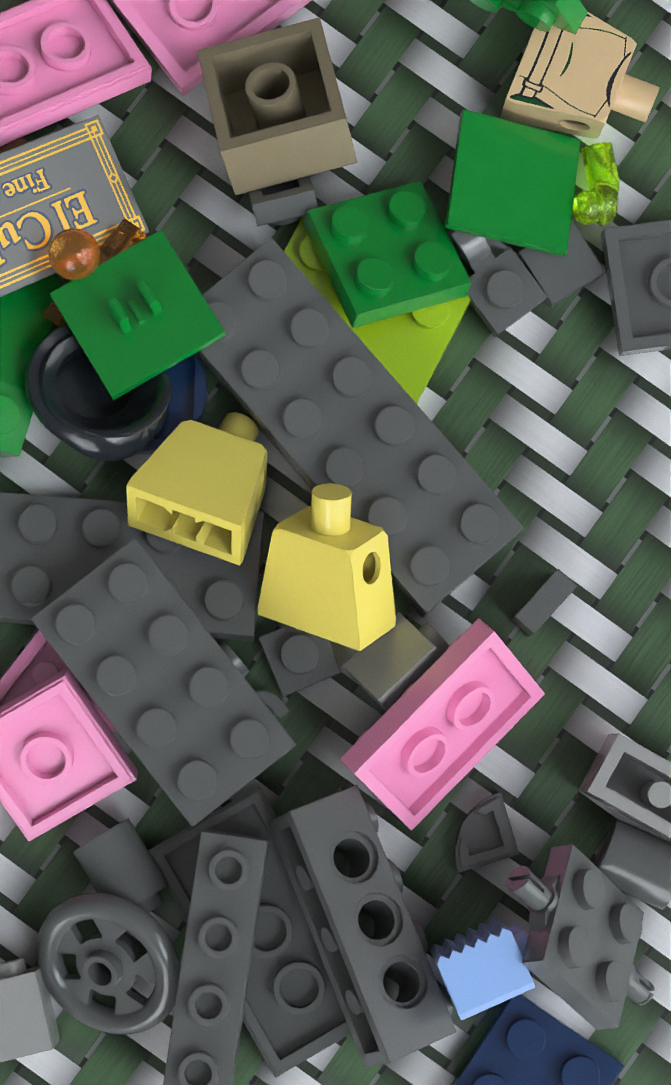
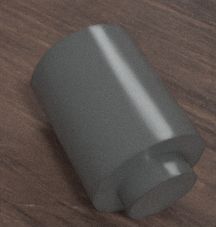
(636, 863)
(122, 866)

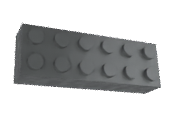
(352, 426)

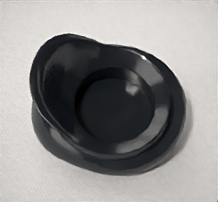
(78, 407)

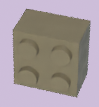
(276, 106)

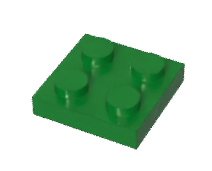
(386, 254)

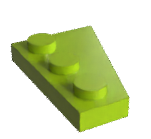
(404, 344)

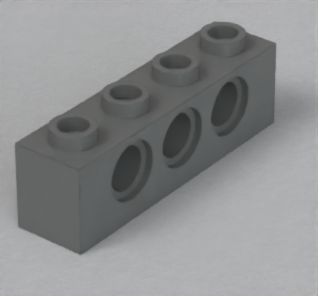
(216, 959)
(355, 963)

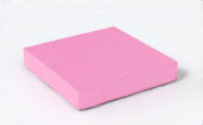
(57, 756)

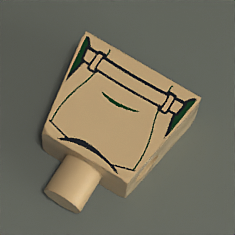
(576, 80)

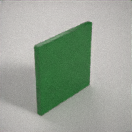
(513, 183)
(137, 315)

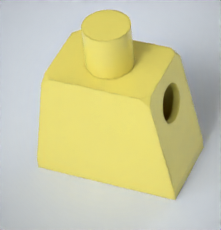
(202, 487)
(329, 572)

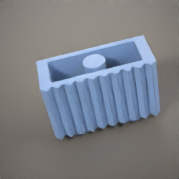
(483, 967)

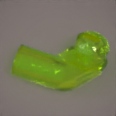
(603, 184)

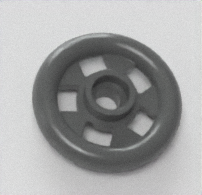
(108, 963)

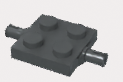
(582, 936)

